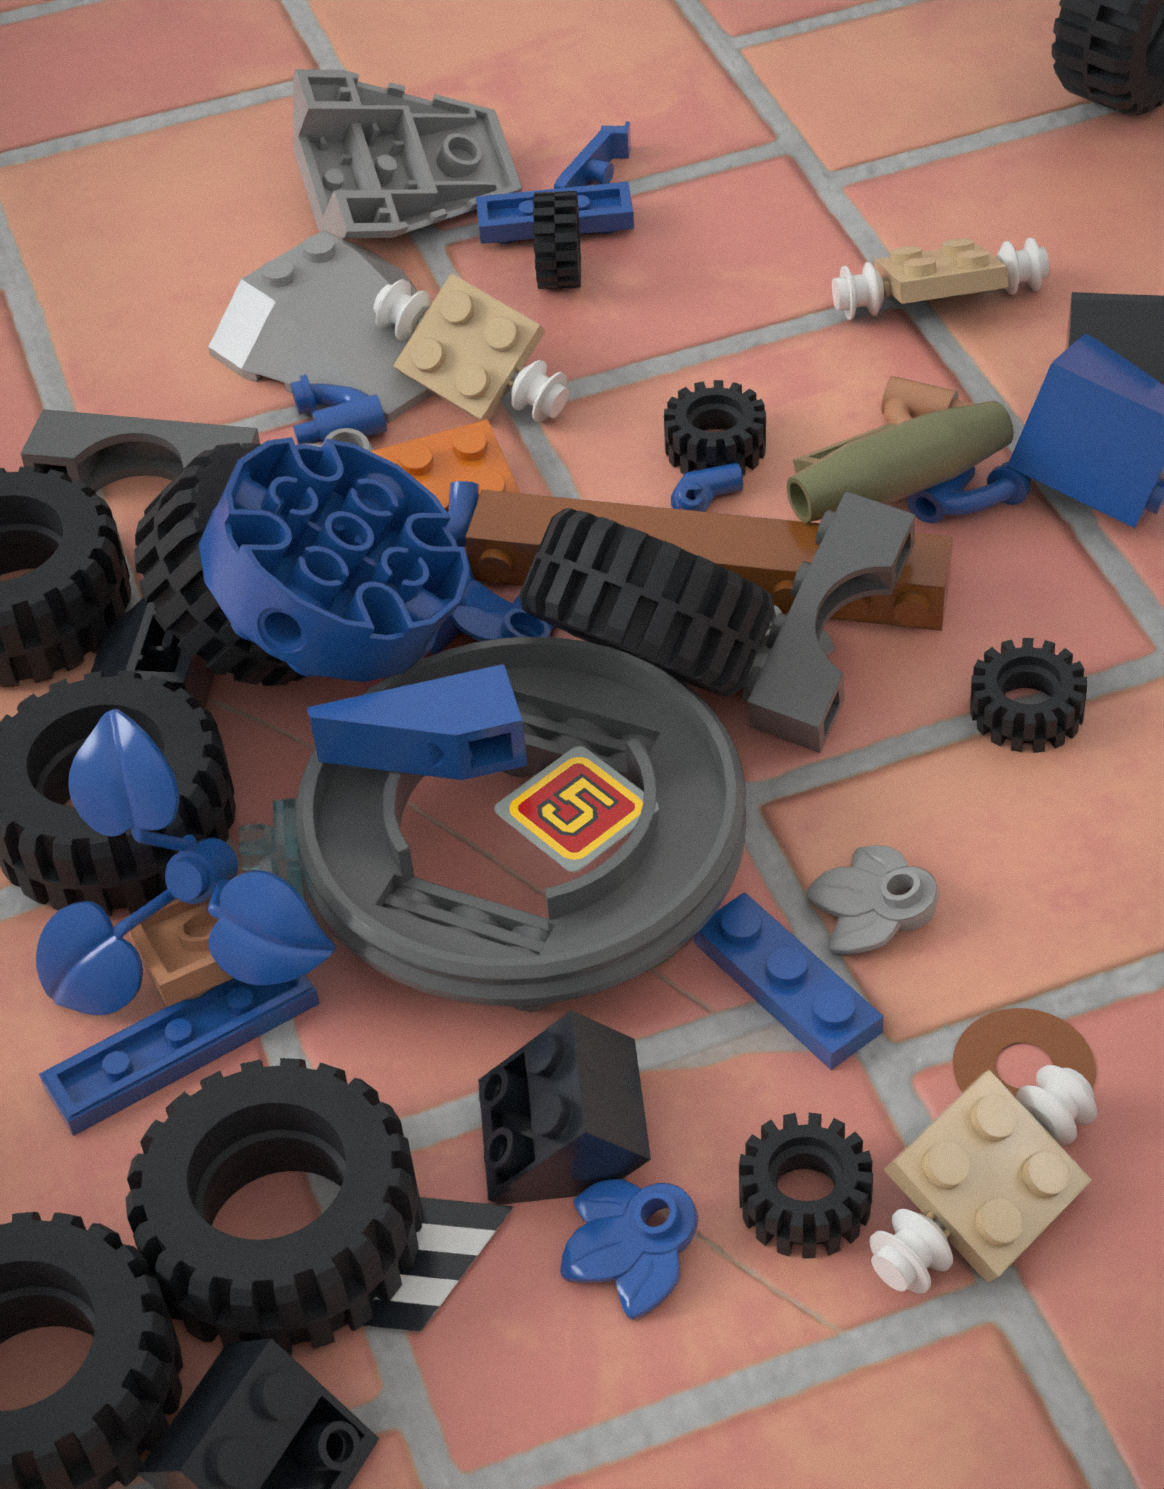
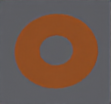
(988, 1035)

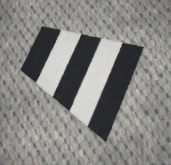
(448, 1245)

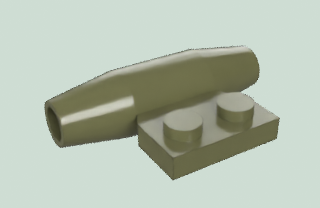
(898, 458)

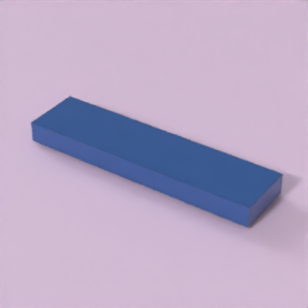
(169, 1047)

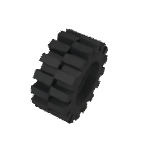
(557, 239)
(715, 408)
(1035, 670)
(797, 1220)

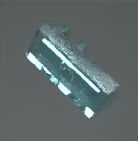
(274, 846)

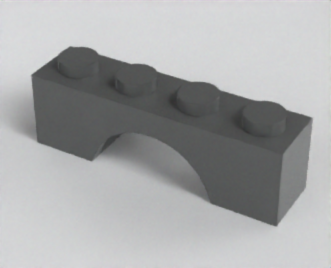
(114, 447)
(857, 557)

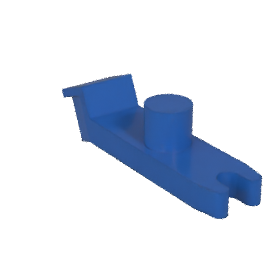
(593, 161)

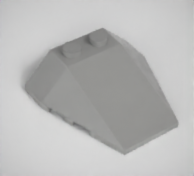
(392, 159)
(318, 319)

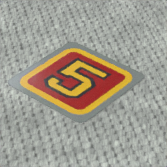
(574, 808)

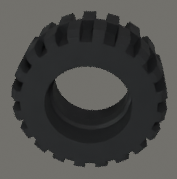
(1112, 52)
(174, 575)
(78, 578)
(647, 600)
(48, 844)
(260, 1126)
(130, 1379)

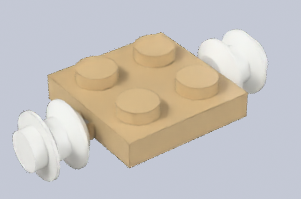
(940, 273)
(470, 349)
(985, 1178)

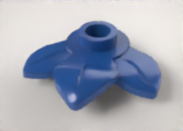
(492, 617)
(622, 1245)

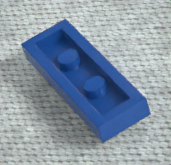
(510, 215)
(789, 981)

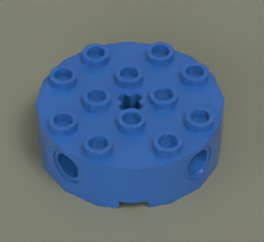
(332, 559)

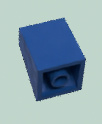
(1097, 433)

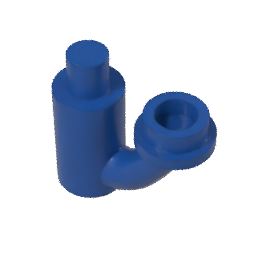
(348, 409)
(950, 498)

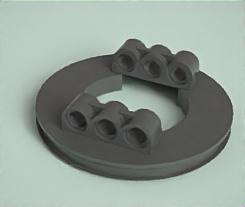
(598, 925)

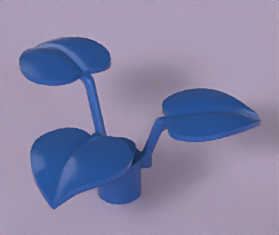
(263, 922)

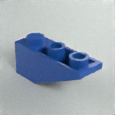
(430, 728)

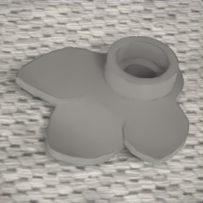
(874, 899)

